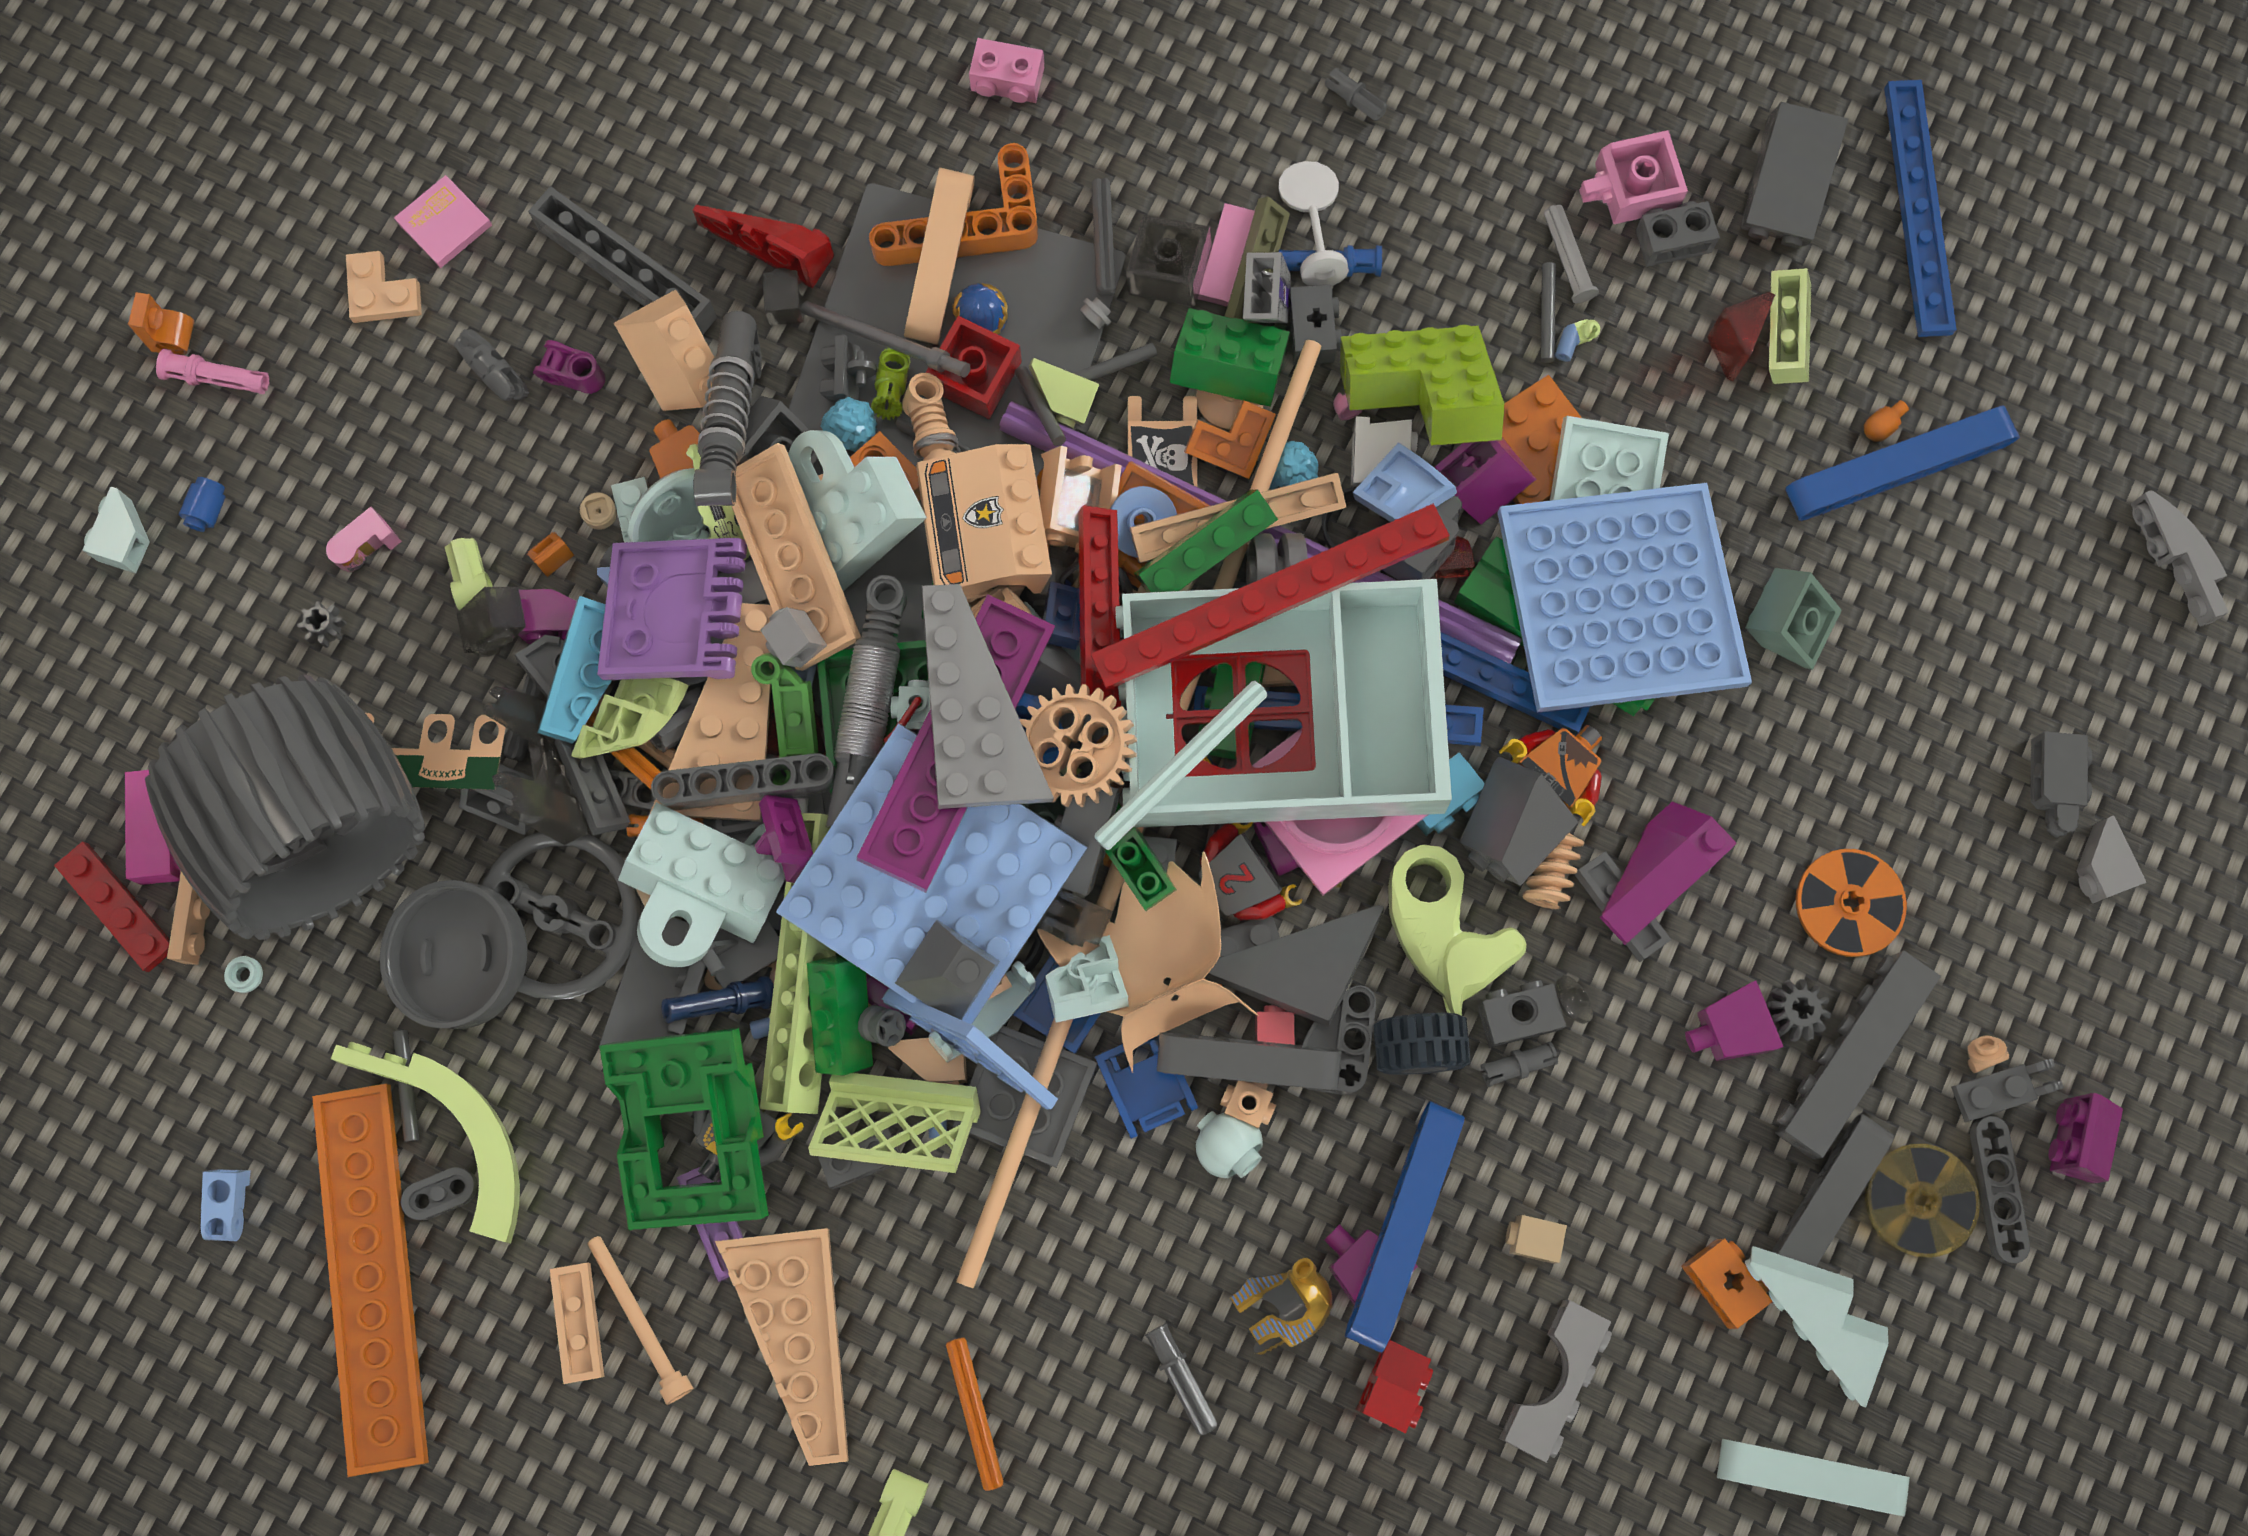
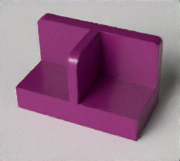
(784, 835)

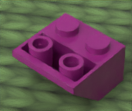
(1485, 476)
(2085, 1138)

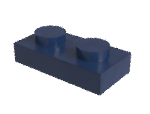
(1063, 611)

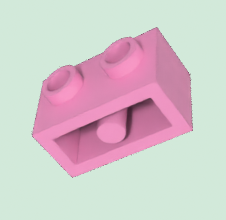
(1006, 70)

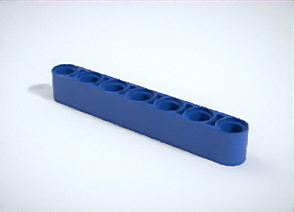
(1902, 463)
(1404, 1227)

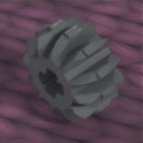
(1807, 1002)

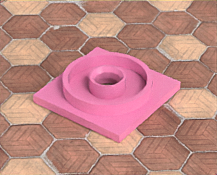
(1334, 847)

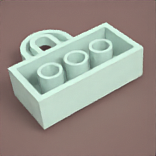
(856, 508)
(700, 878)

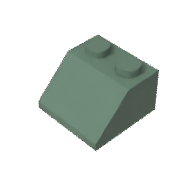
(1794, 617)

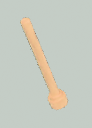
(673, 1383)

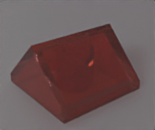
(1737, 333)

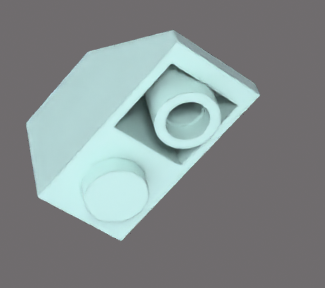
(117, 533)

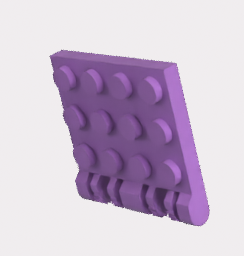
(665, 609)

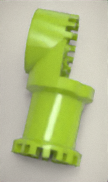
(896, 377)

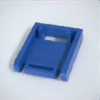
(1145, 1093)

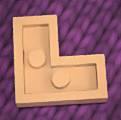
(372, 297)

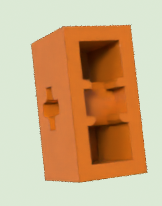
(1730, 1304)

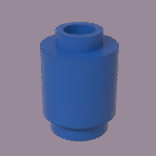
(202, 504)

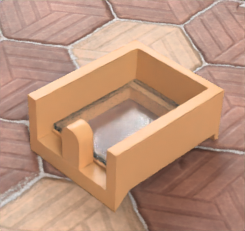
(1068, 487)

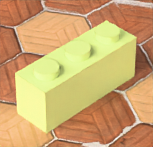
(1790, 326)

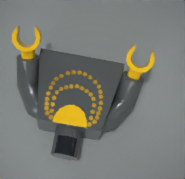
(770, 1147)

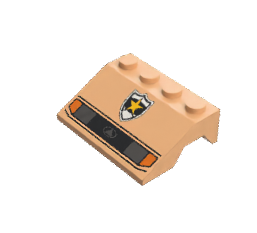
(984, 519)

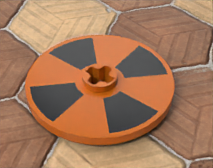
(1835, 926)

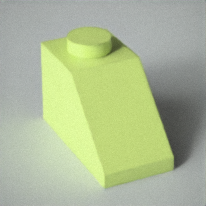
(1064, 392)

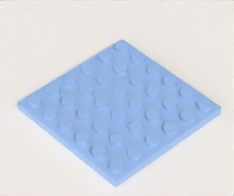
(1623, 597)
(988, 887)

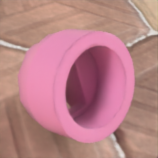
(1342, 408)

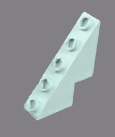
(1819, 1311)

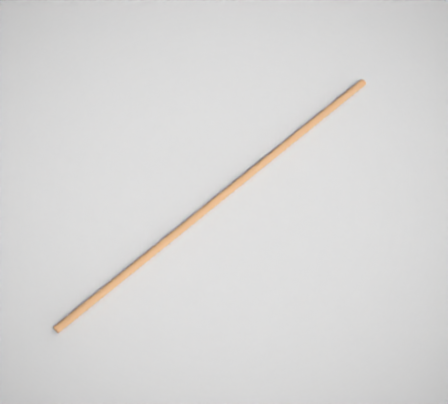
(1114, 881)

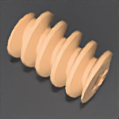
(1550, 875)

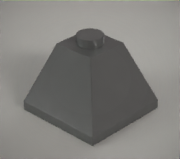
(947, 971)

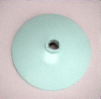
(664, 508)

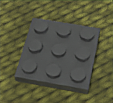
(1002, 1103)

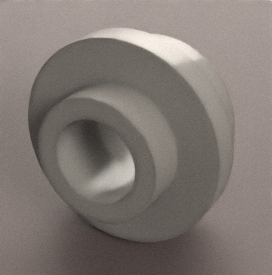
(1096, 312)

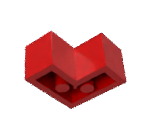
(1394, 1386)

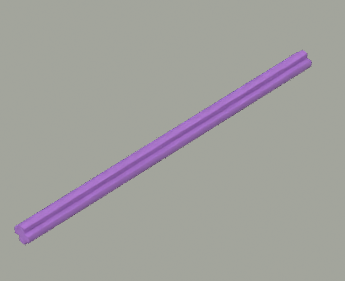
(1026, 426)

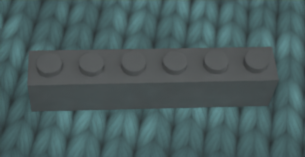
(614, 256)
(1857, 1054)

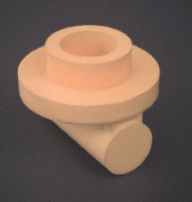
(1986, 1052)

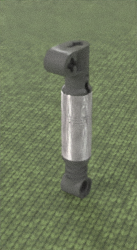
(867, 692)

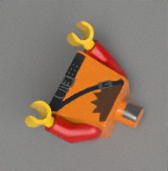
(1565, 764)

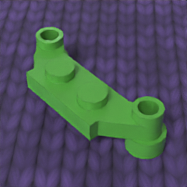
(792, 709)

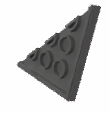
(1304, 969)

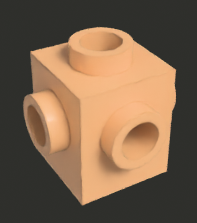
(1233, 1102)

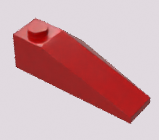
(771, 241)

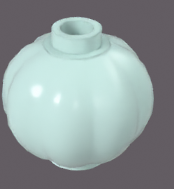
(1228, 1145)

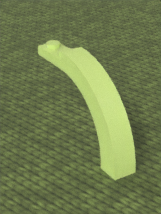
(494, 1153)

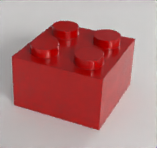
(991, 366)

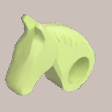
(1430, 933)

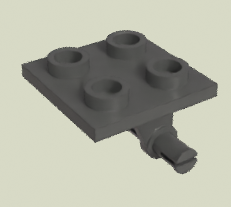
(738, 959)

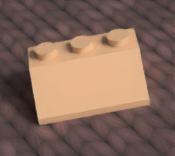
(669, 352)

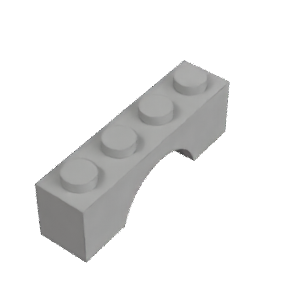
(1538, 1425)

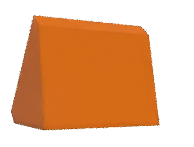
(550, 554)

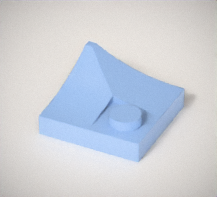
(1403, 485)

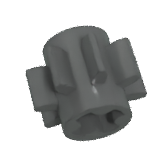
(328, 630)

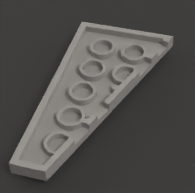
(975, 728)

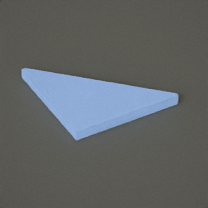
(973, 1045)

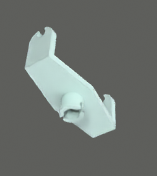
(995, 1011)

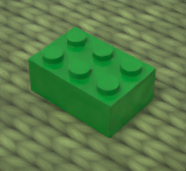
(1229, 357)

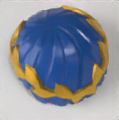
(982, 306)

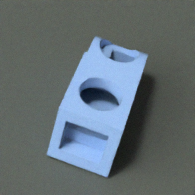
(223, 1204)

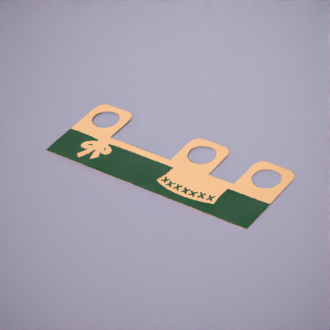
(441, 767)

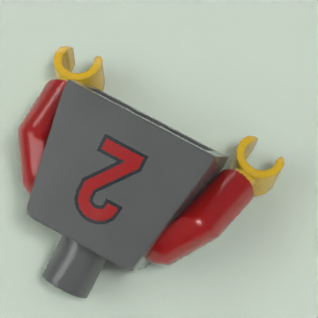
(1242, 878)

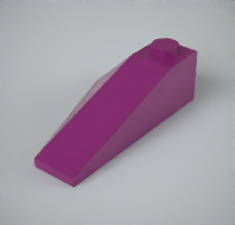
(1669, 858)

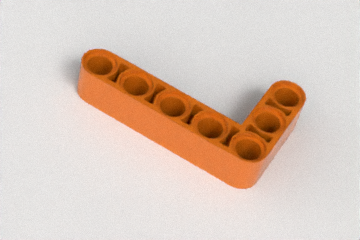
(972, 241)

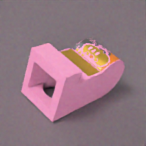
(360, 539)

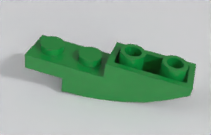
(1140, 868)

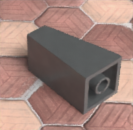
(1792, 174)

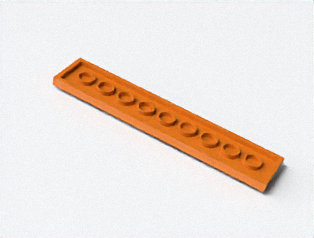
(369, 1280)

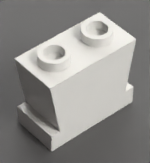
(1374, 442)

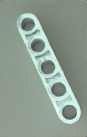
(1813, 1477)

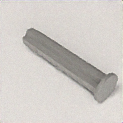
(1570, 254)

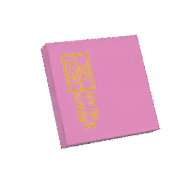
(443, 221)

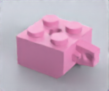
(1637, 177)

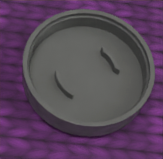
(453, 955)

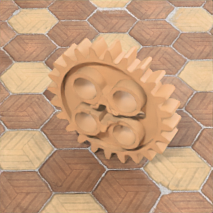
(1107, 757)

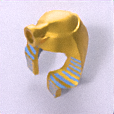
(1299, 1296)

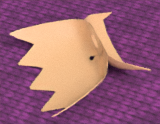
(1169, 940)

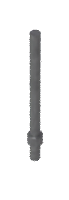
(934, 358)

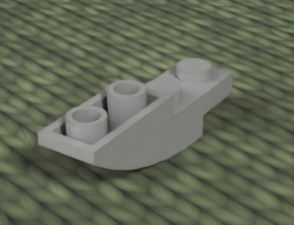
(2177, 541)

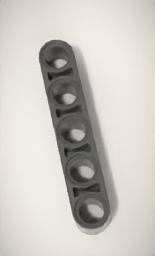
(728, 775)
(1249, 1060)
(1834, 1191)

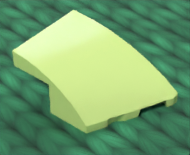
(630, 716)

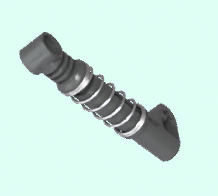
(720, 442)

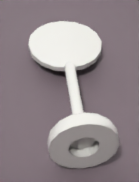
(1310, 189)

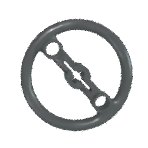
(621, 936)

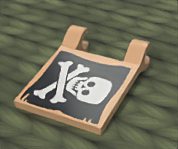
(1163, 442)

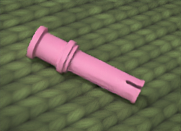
(197, 371)

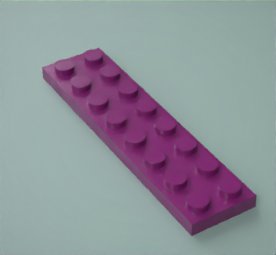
(910, 829)

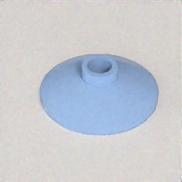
(1135, 501)

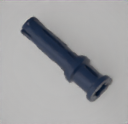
(733, 998)

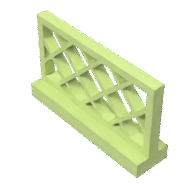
(901, 1099)

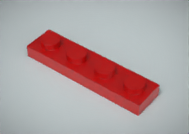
(114, 906)

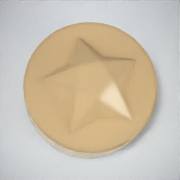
(598, 511)

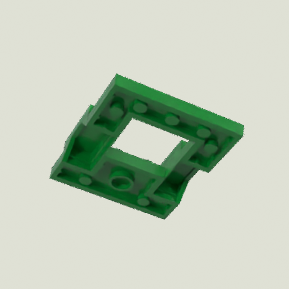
(680, 1077)

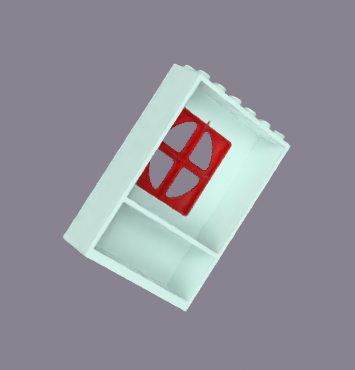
(1366, 709)

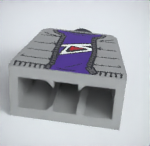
(1266, 292)

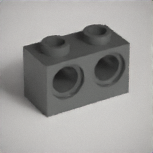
(1679, 240)

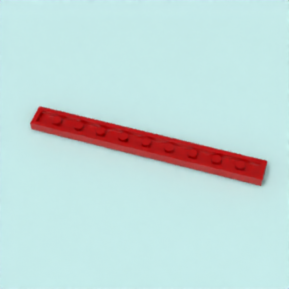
(1270, 596)

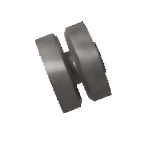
(1266, 558)

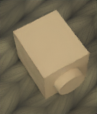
(1536, 1238)

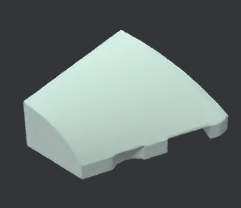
(1087, 984)

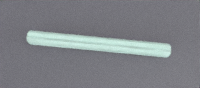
(1180, 765)

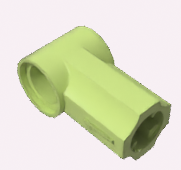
(466, 570)
(899, 1504)

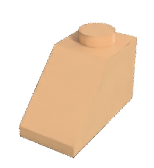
(928, 1063)

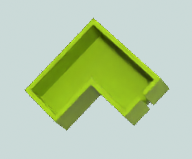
(1432, 368)

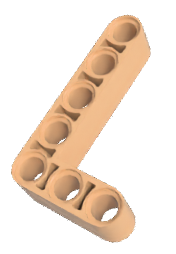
(939, 255)

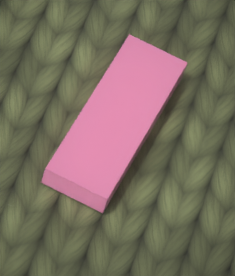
(1226, 254)

